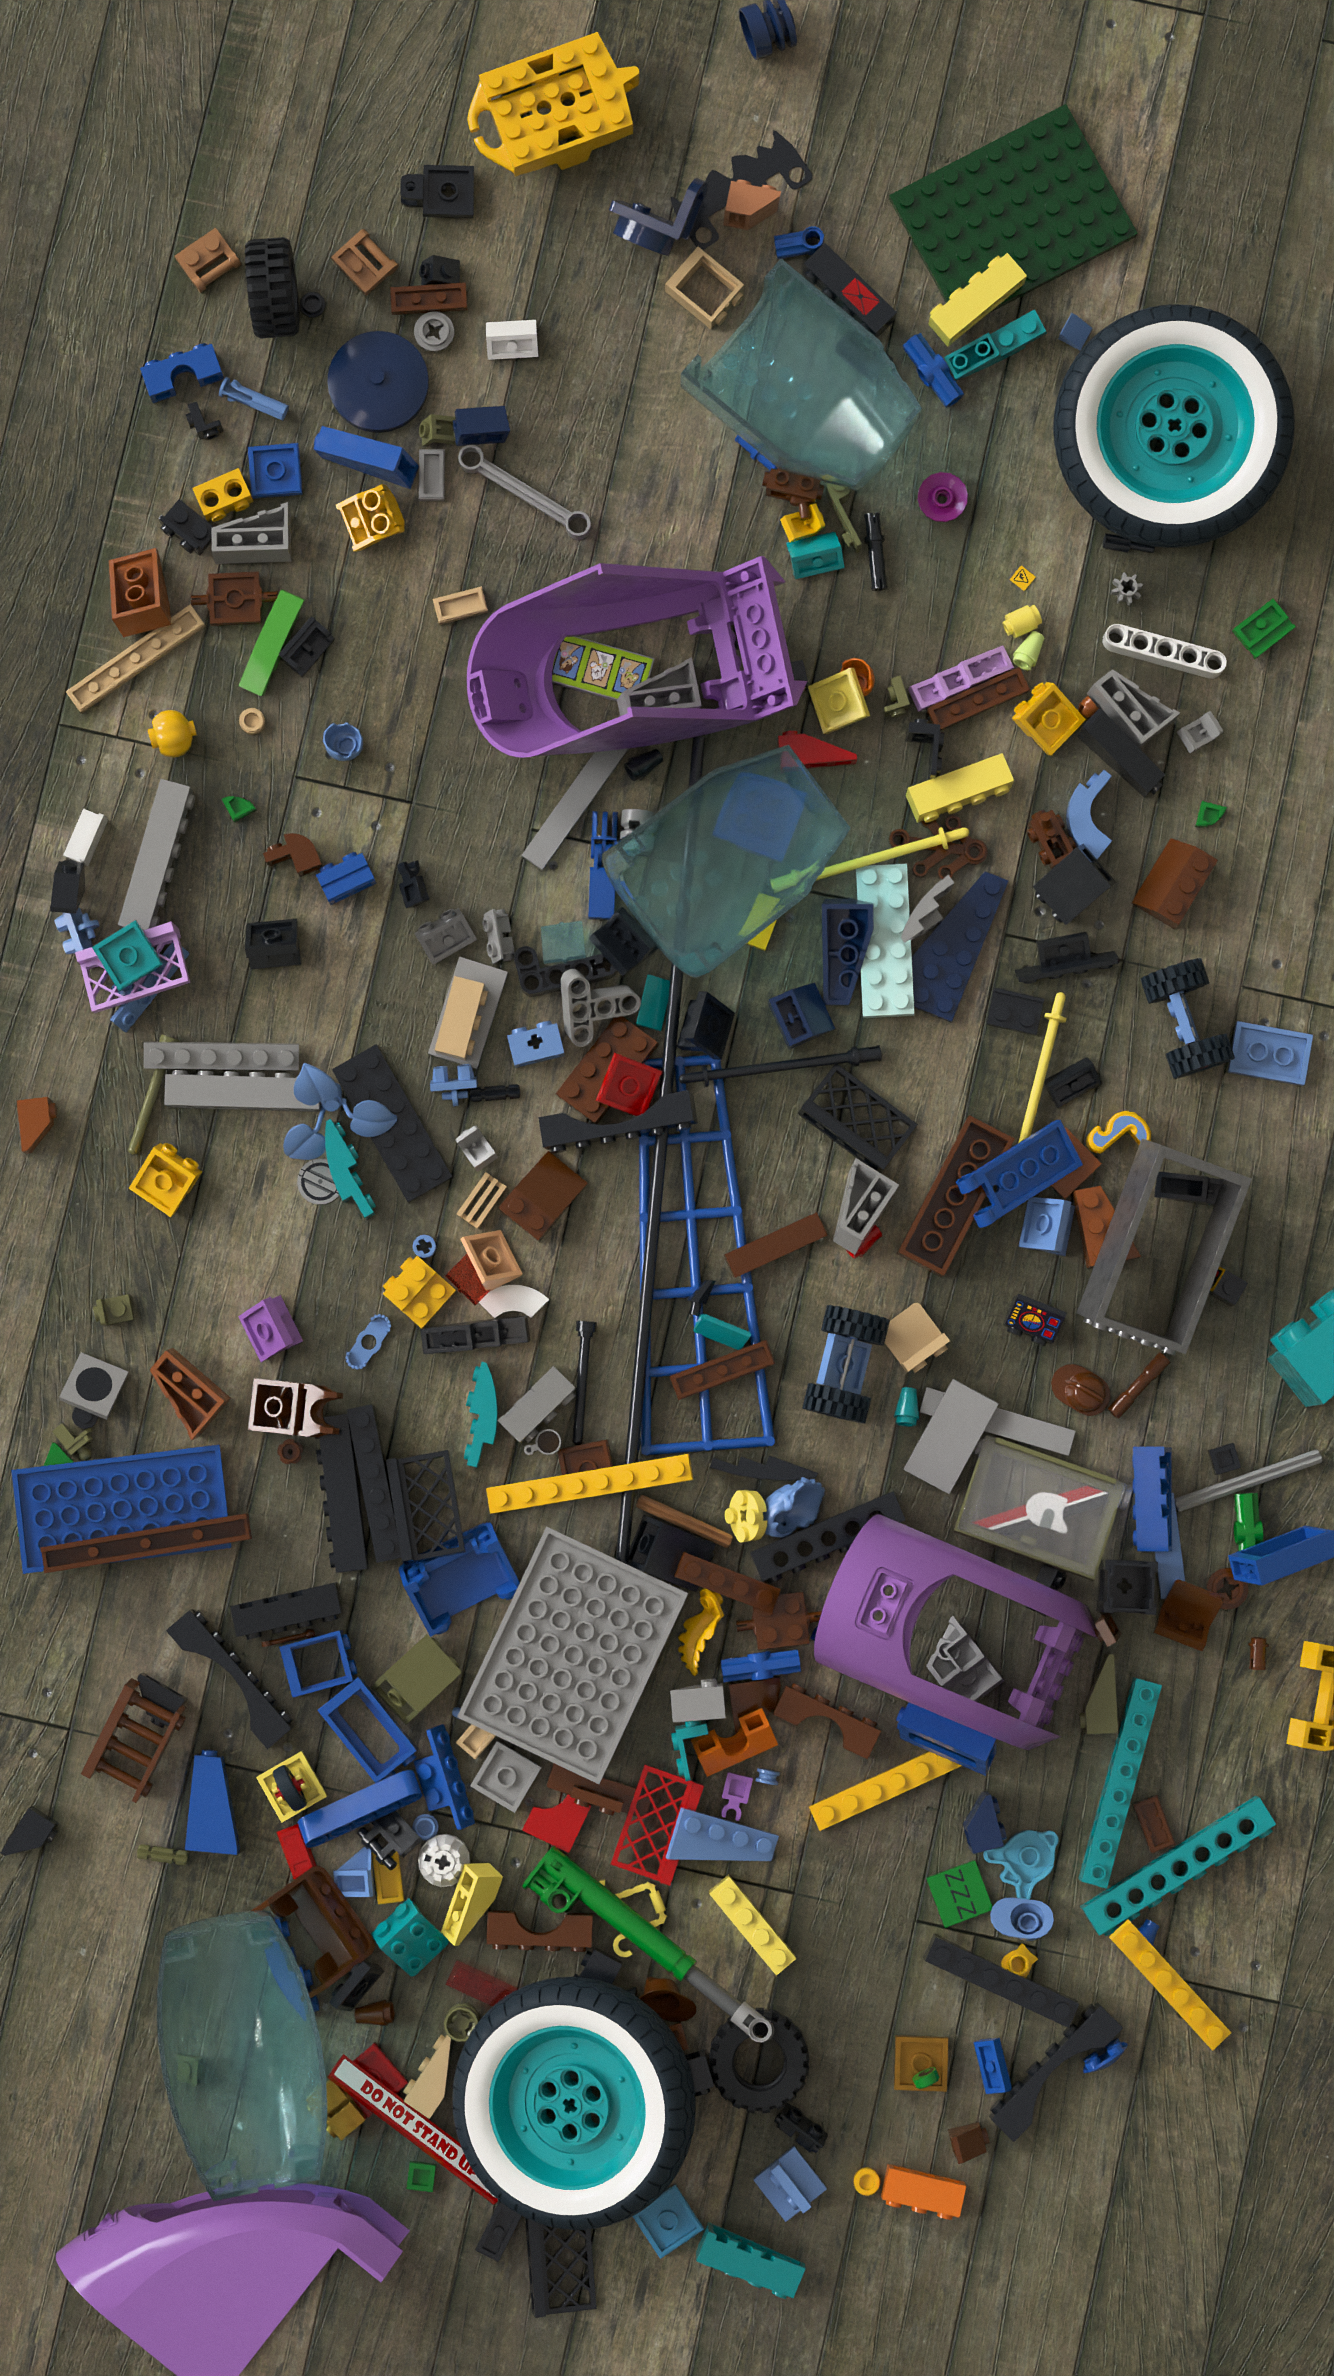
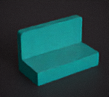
(815, 555)

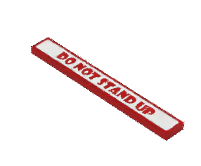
(406, 2121)

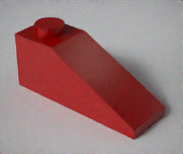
(815, 752)

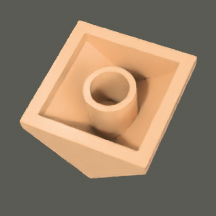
(491, 1258)

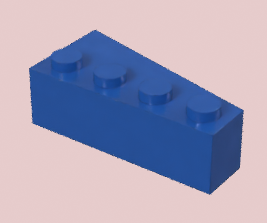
(1152, 1498)

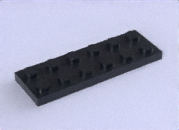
(406, 1144)

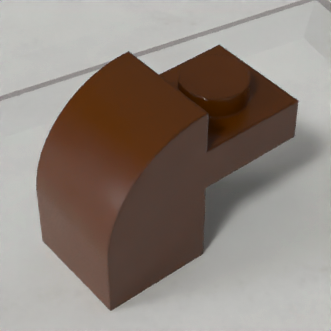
(299, 850)

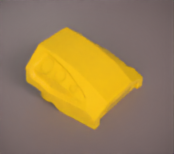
(371, 516)

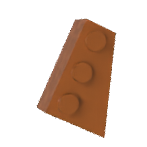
(1094, 1217)
(189, 1391)

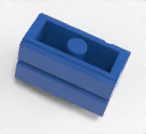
(345, 878)

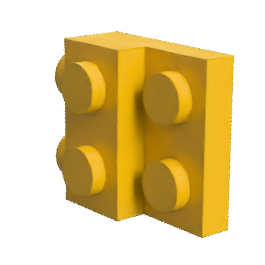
(1048, 717)
(165, 1178)
(418, 1291)

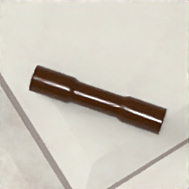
(1128, 1397)

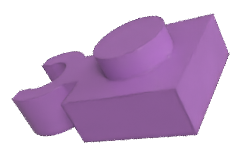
(736, 1791)

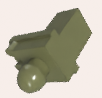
(74, 1444)

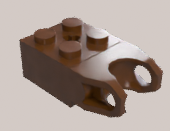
(290, 1408)

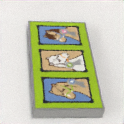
(598, 668)

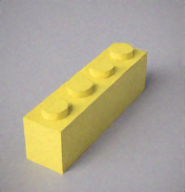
(977, 299)
(960, 788)
(752, 1924)

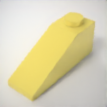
(471, 1899)

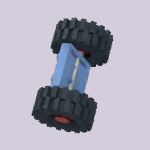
(1173, 984)
(845, 1363)

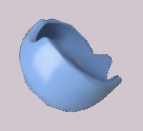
(343, 741)

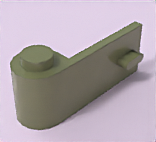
(836, 497)

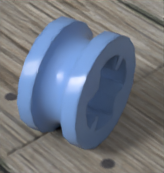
(428, 1239)
(767, 1776)

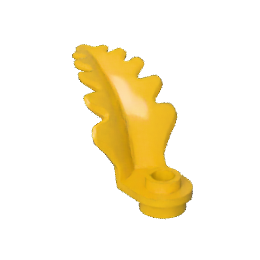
(700, 1628)

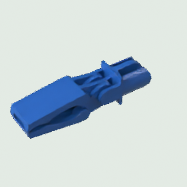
(600, 888)

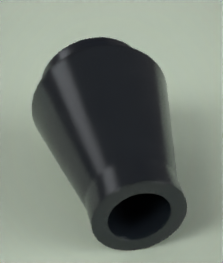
(641, 765)

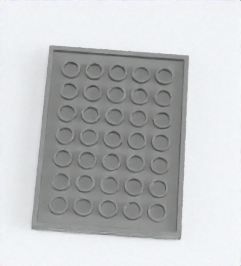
(572, 1655)

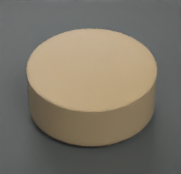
(252, 721)

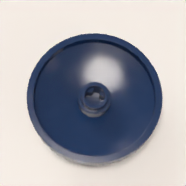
(378, 381)

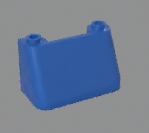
(458, 1581)

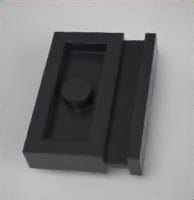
(1015, 1011)

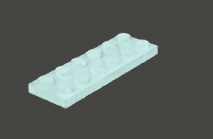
(888, 960)

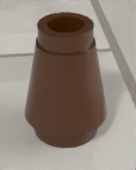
(376, 2013)

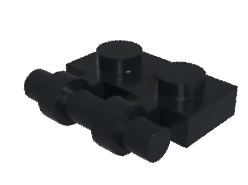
(396, 1832)

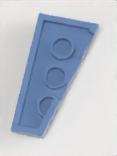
(713, 1838)

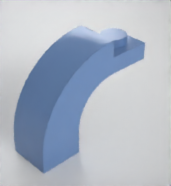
(1079, 818)

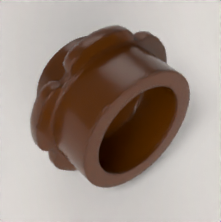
(283, 1449)

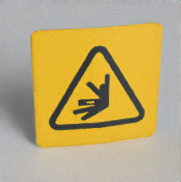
(1022, 578)

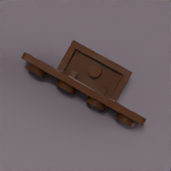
(607, 1795)

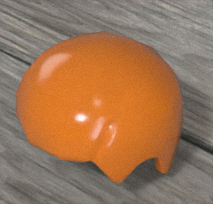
(864, 673)

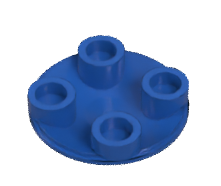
(1114, 2051)

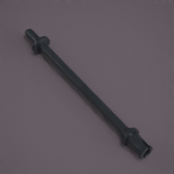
(852, 1056)

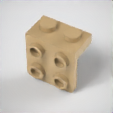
(914, 1338)

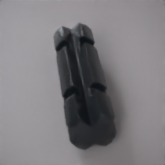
(495, 1093)

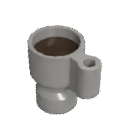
(546, 1442)

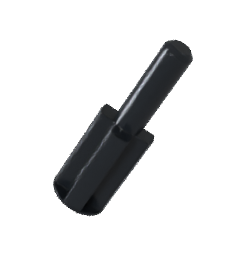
(1122, 544)

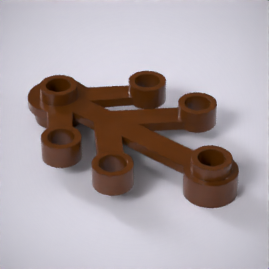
(941, 853)

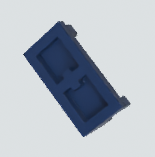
(481, 425)

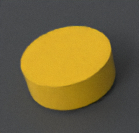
(866, 2181)

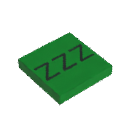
(959, 1893)

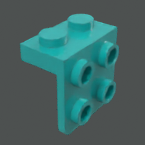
(687, 1730)
(409, 1938)

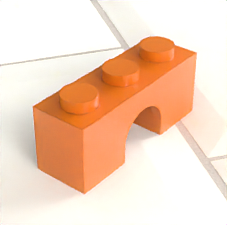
(720, 1753)

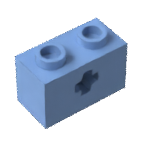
(549, 1049)

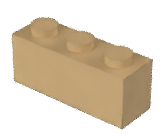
(461, 1018)

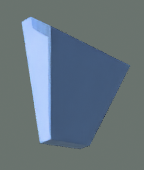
(357, 1875)

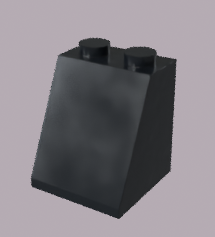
(659, 1549)

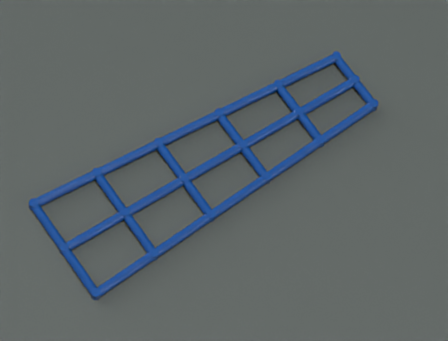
(690, 1214)

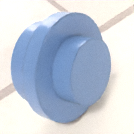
(425, 1826)

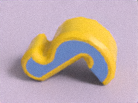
(1118, 1124)

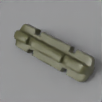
(162, 1854)

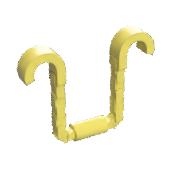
(658, 1906)

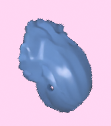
(794, 1506)

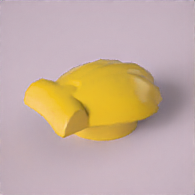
(1019, 1961)

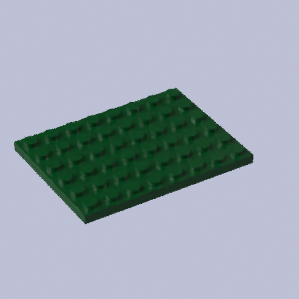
(1022, 196)

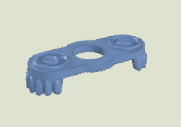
(358, 1355)

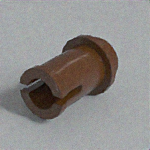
(1258, 1653)

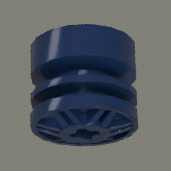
(765, 27)

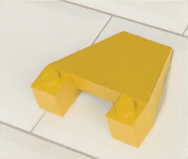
(1320, 1732)

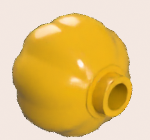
(171, 733)

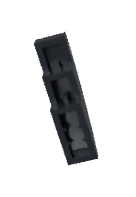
(475, 1334)
(773, 1469)

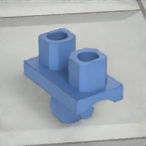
(80, 930)
(442, 1082)

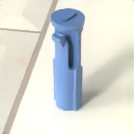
(253, 399)

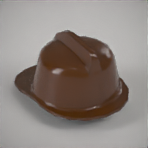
(1080, 1389)
(666, 2000)

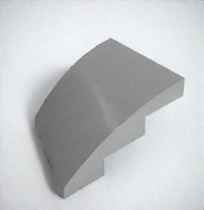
(926, 912)
(962, 1665)

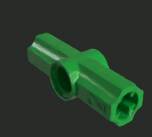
(1247, 1527)

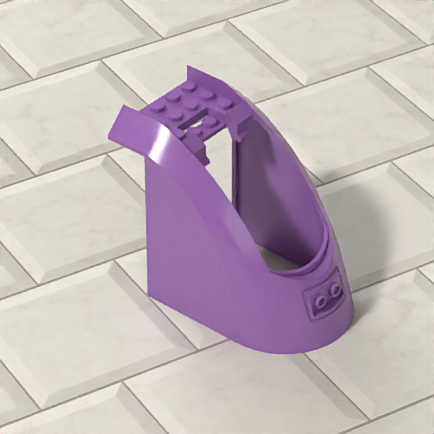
(518, 644)
(879, 1651)
(215, 2278)

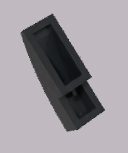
(1187, 1188)

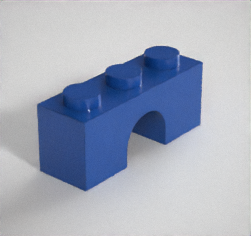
(160, 375)

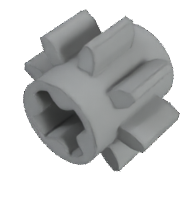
(1132, 593)

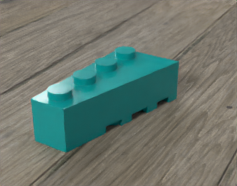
(749, 2261)

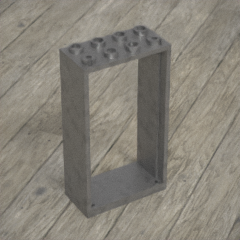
(1121, 1235)

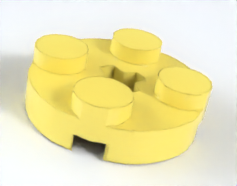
(746, 1515)

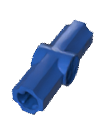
(933, 370)
(760, 1665)

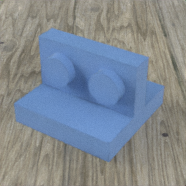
(1047, 1225)
(790, 2184)

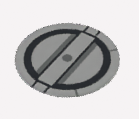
(316, 1182)

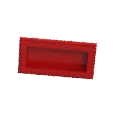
(296, 1853)

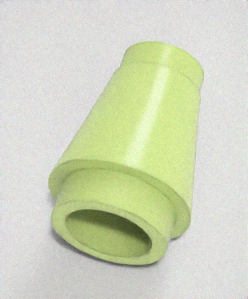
(1028, 652)

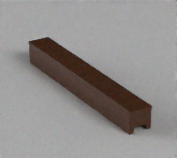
(146, 1543)

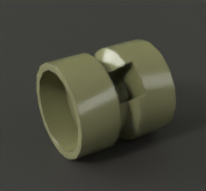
(461, 2021)

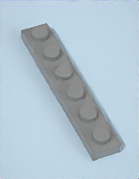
(221, 1056)

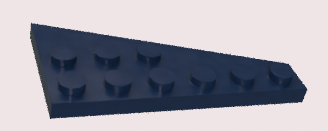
(949, 954)

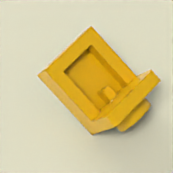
(800, 529)

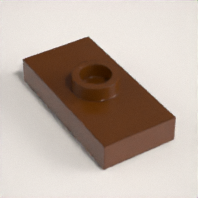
(1153, 1824)

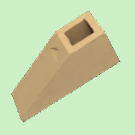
(430, 2087)

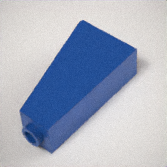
(367, 456)
(211, 1811)

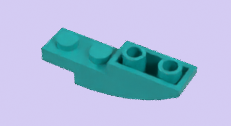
(995, 346)
(340, 1161)
(485, 1404)

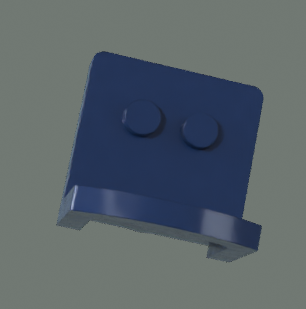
(654, 232)

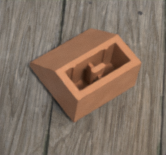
(749, 204)

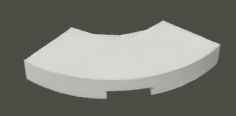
(513, 1298)

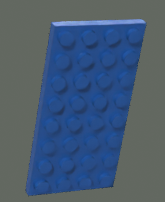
(116, 1498)

